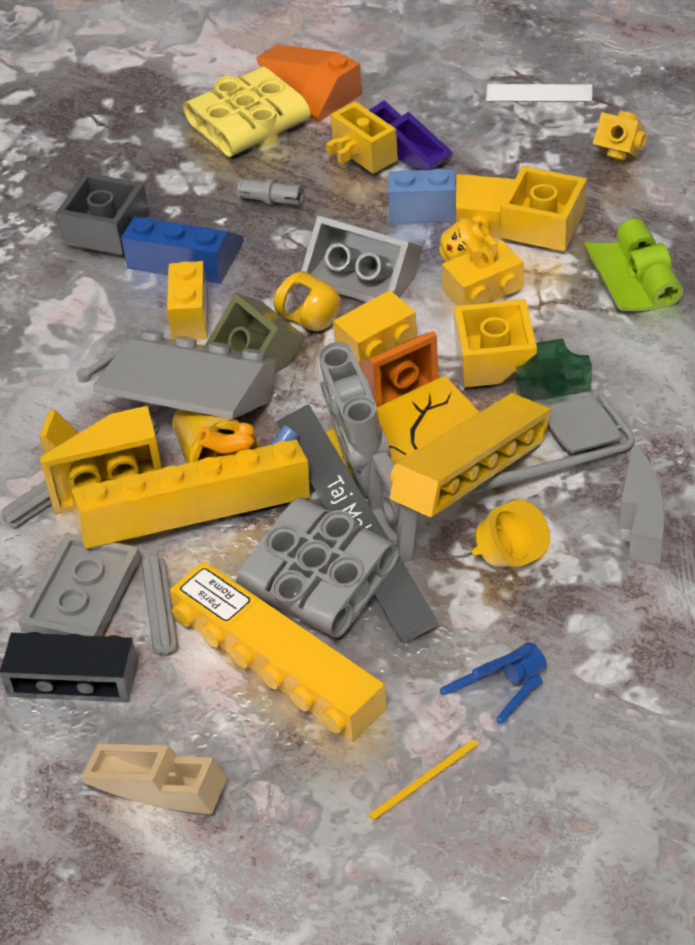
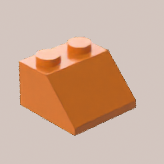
(402, 368)

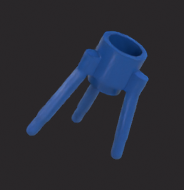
(519, 666)

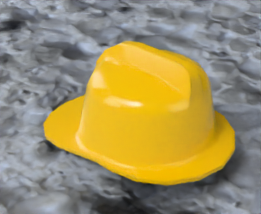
(512, 535)

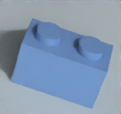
(422, 196)

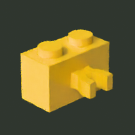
(362, 137)
(483, 274)

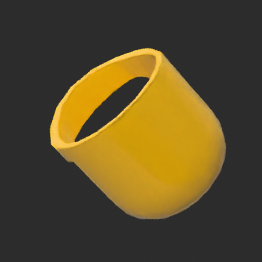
(317, 309)

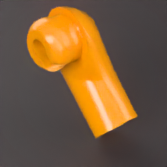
(227, 443)

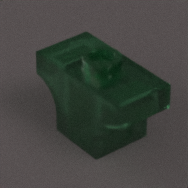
(553, 372)

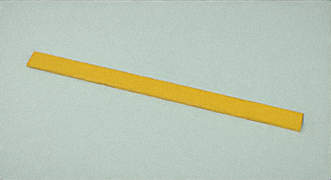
(423, 779)

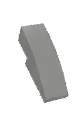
(642, 509)

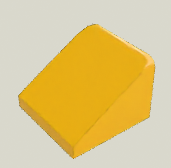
(55, 431)

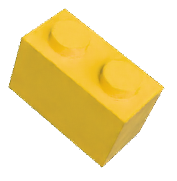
(187, 300)
(376, 326)

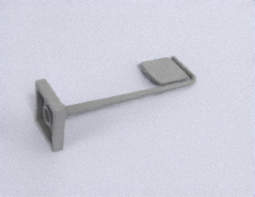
(576, 425)

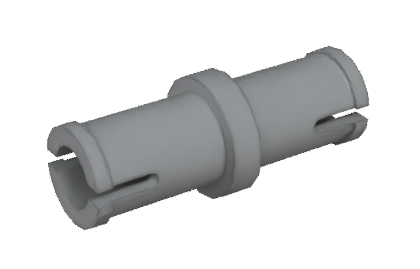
(271, 191)

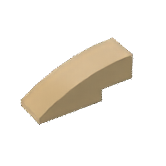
(156, 776)

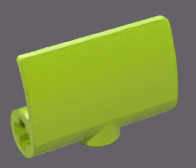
(636, 269)

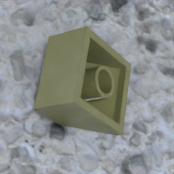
(254, 325)

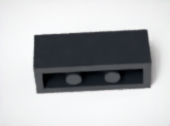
(69, 667)

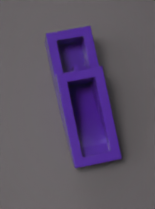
(414, 141)

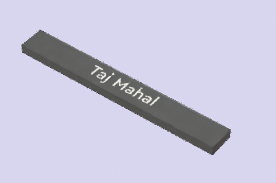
(338, 491)

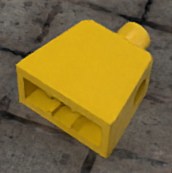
(481, 199)

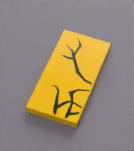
(419, 418)

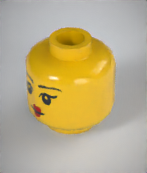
(459, 235)

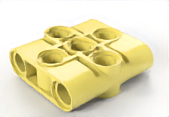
(246, 111)

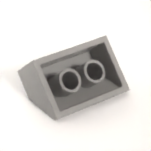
(360, 260)

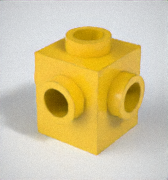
(620, 135)

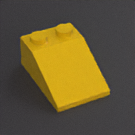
(103, 452)

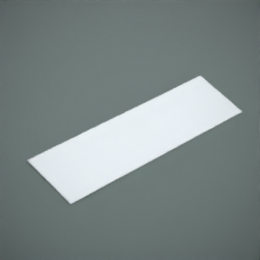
(539, 92)

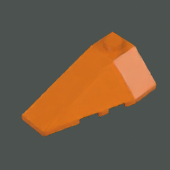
(320, 76)

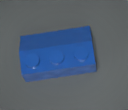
(155, 244)

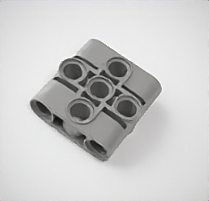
(352, 411)
(289, 563)

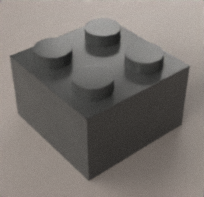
(100, 212)

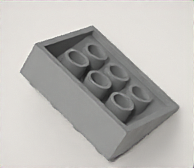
(189, 375)

